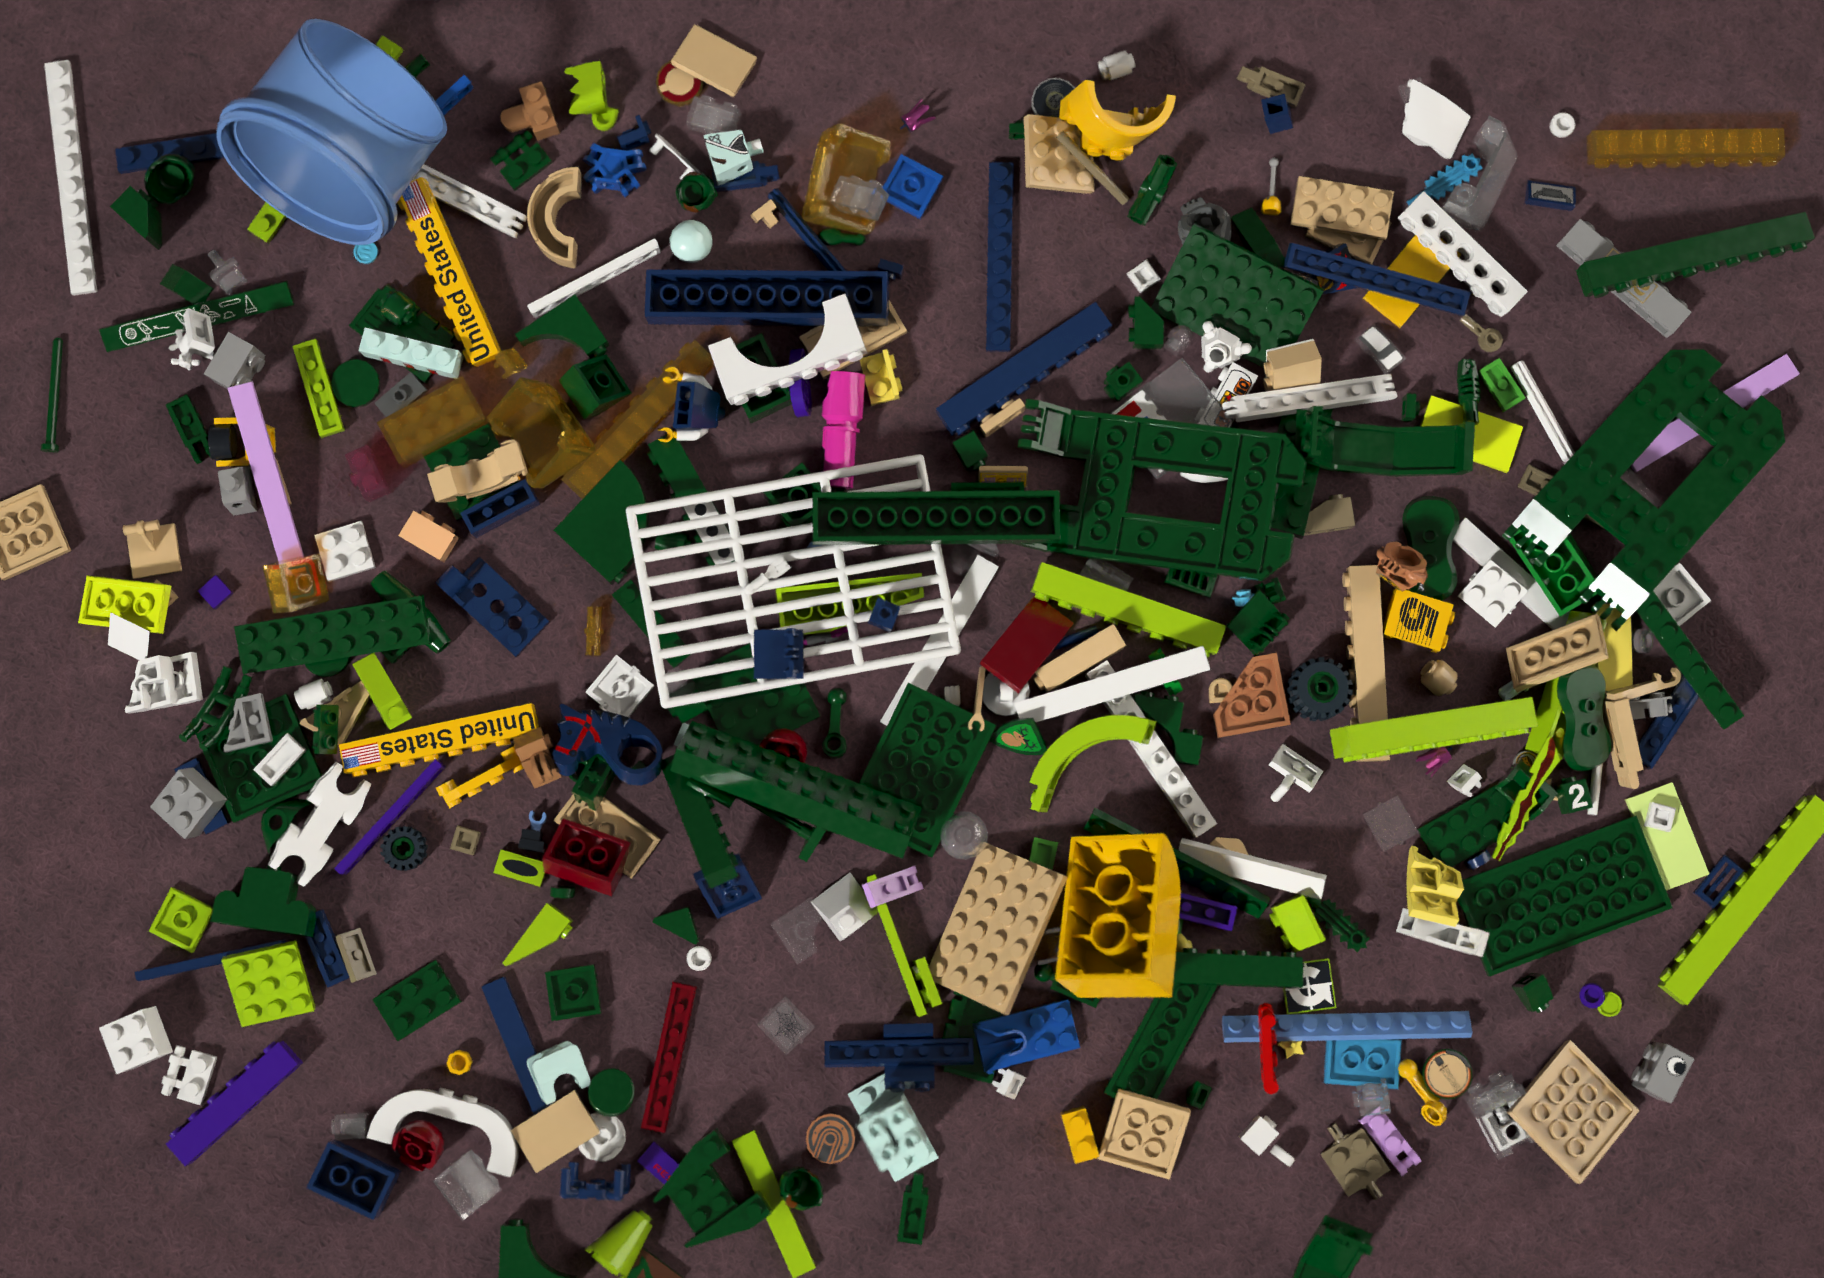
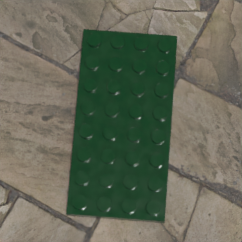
(1564, 895)

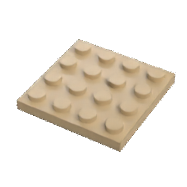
(1573, 1111)

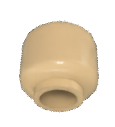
(1439, 677)

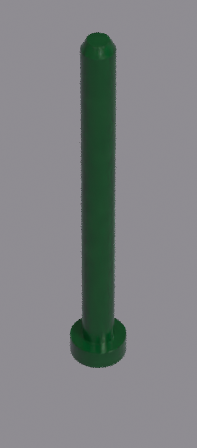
(52, 414)

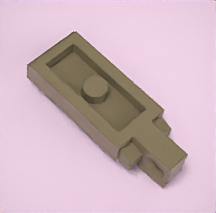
(1271, 84)

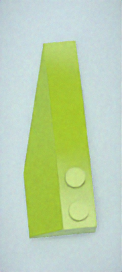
(836, 609)

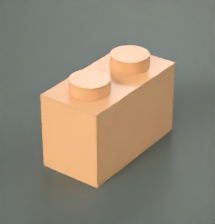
(429, 536)

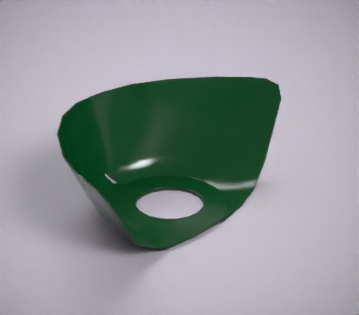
(287, 811)

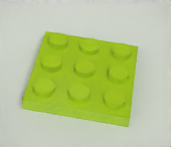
(268, 983)

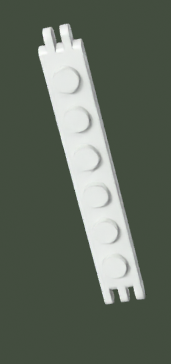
(472, 201)
(1327, 395)

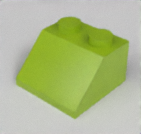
(1296, 923)

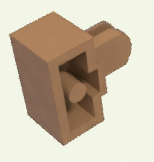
(533, 113)
(536, 757)

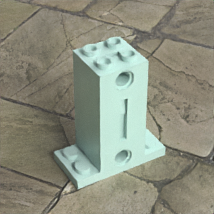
(891, 1129)

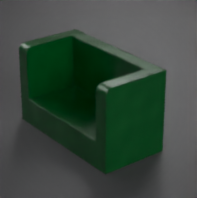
(1518, 778)

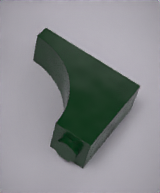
(568, 323)
(519, 1256)

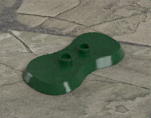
(1430, 529)
(1586, 736)

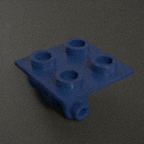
(778, 654)

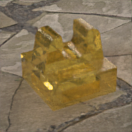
(510, 361)

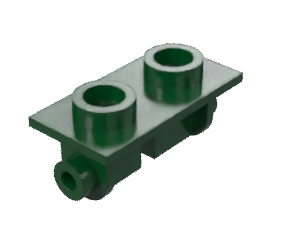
(326, 737)

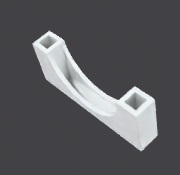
(837, 344)

